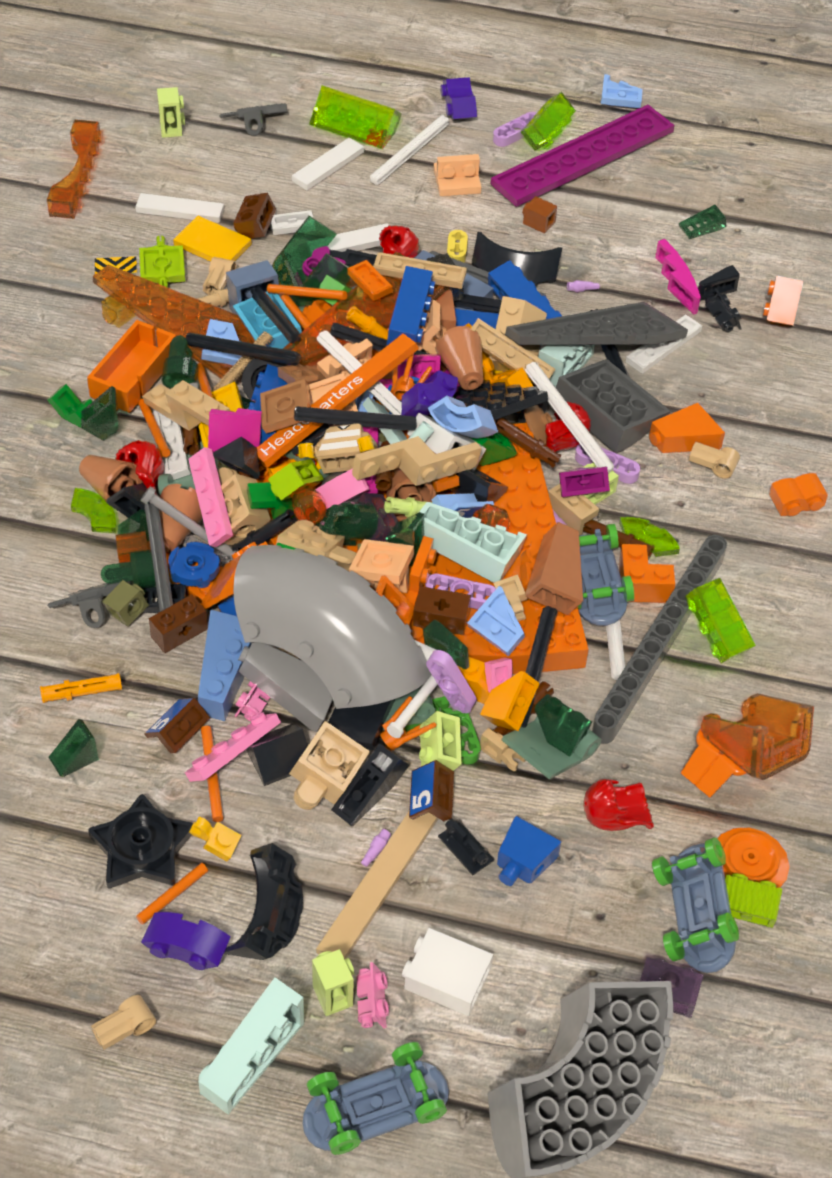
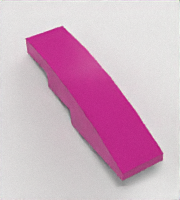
(680, 279)

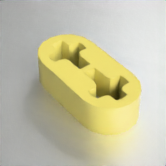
(457, 247)

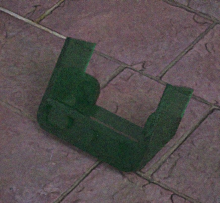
(300, 247)

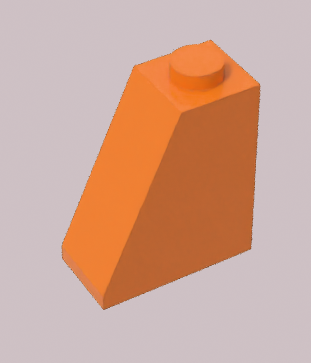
(685, 427)

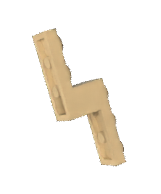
(182, 404)
(416, 460)

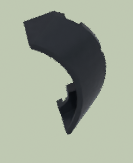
(536, 266)
(276, 907)

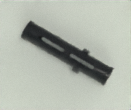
(268, 530)

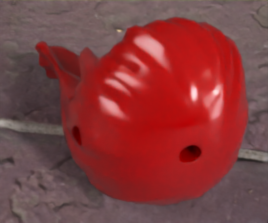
(399, 240)
(559, 435)
(147, 458)
(616, 807)

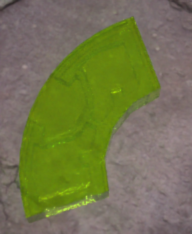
(95, 509)
(661, 539)

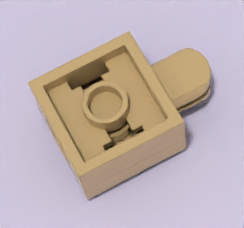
(241, 516)
(314, 541)
(326, 767)

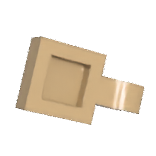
(514, 593)
(492, 745)

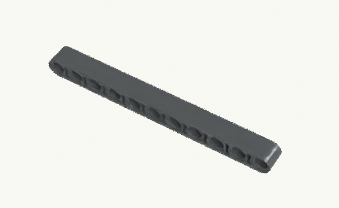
(657, 641)

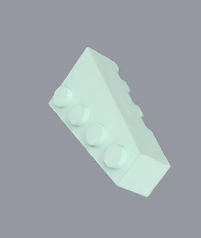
(471, 543)
(253, 1046)

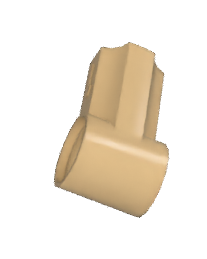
(217, 274)
(720, 461)
(131, 1018)

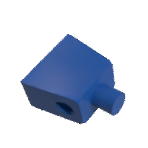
(526, 852)

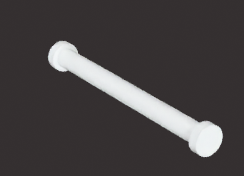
(395, 728)

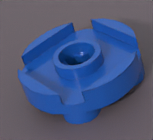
(198, 575)

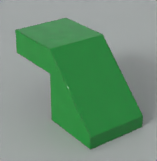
(68, 404)
(261, 496)

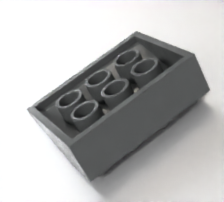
(615, 403)

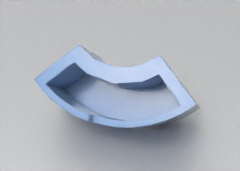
(467, 421)

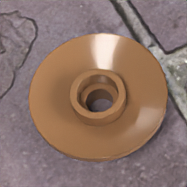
(536, 421)

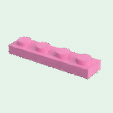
(210, 497)
(227, 750)

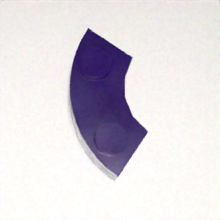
(459, 98)
(428, 393)
(174, 938)

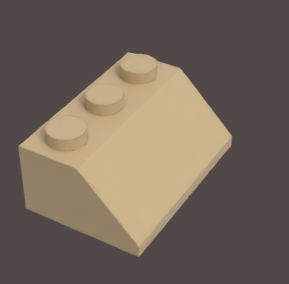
(515, 312)

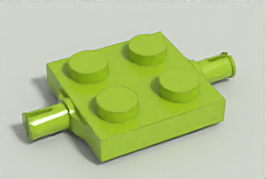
(162, 263)

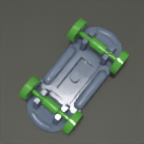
(602, 587)
(701, 907)
(374, 1103)

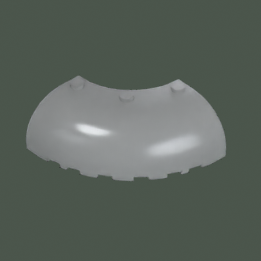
(328, 623)
(590, 1084)

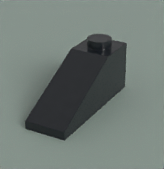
(370, 784)

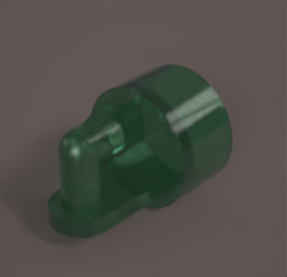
(179, 364)
(351, 520)
(139, 570)

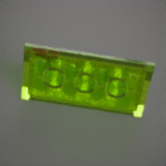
(354, 117)

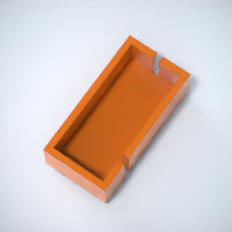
(132, 364)

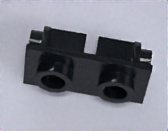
(728, 317)
(465, 846)

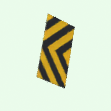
(127, 264)

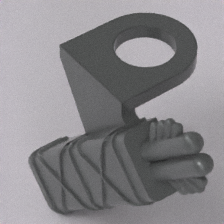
(256, 113)
(89, 599)

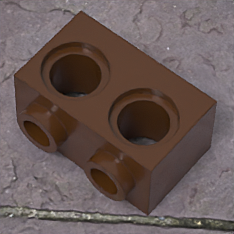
(254, 215)

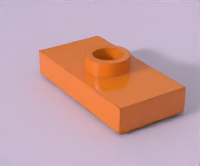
(370, 280)

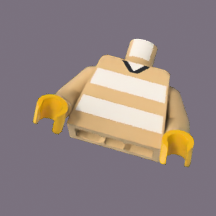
(338, 447)

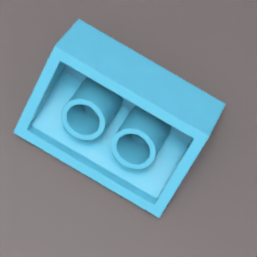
(257, 321)

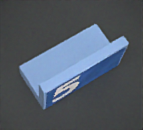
(463, 503)

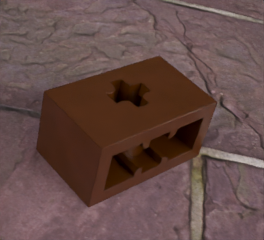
(444, 606)
(178, 623)

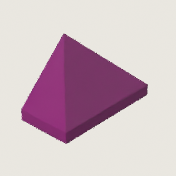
(584, 481)

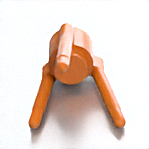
(405, 383)
(393, 743)

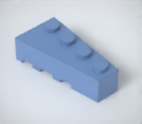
(220, 666)

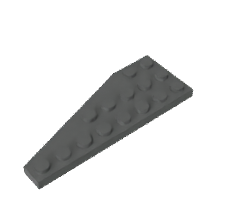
(615, 325)

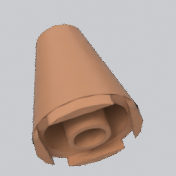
(462, 355)
(108, 475)
(403, 488)
(187, 503)

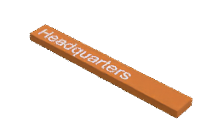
(339, 397)

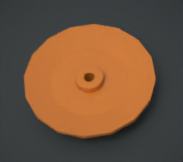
(754, 855)

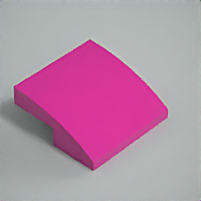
(229, 426)

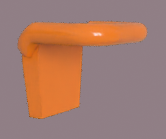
(709, 768)

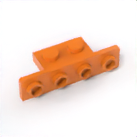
(420, 570)

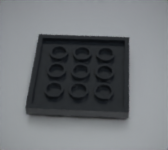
(501, 399)

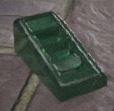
(704, 216)
(442, 639)

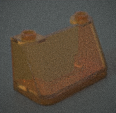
(767, 739)

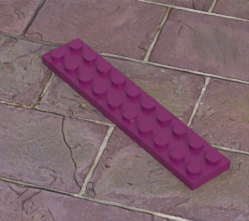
(581, 155)

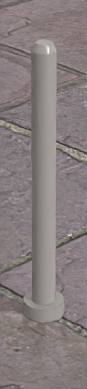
(181, 518)

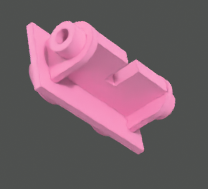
(250, 703)
(372, 984)

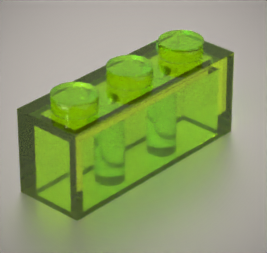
(548, 122)
(720, 620)

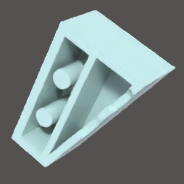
(565, 358)

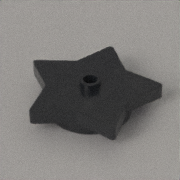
(141, 844)

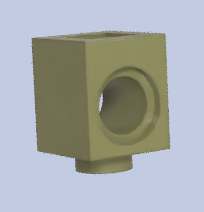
(125, 602)

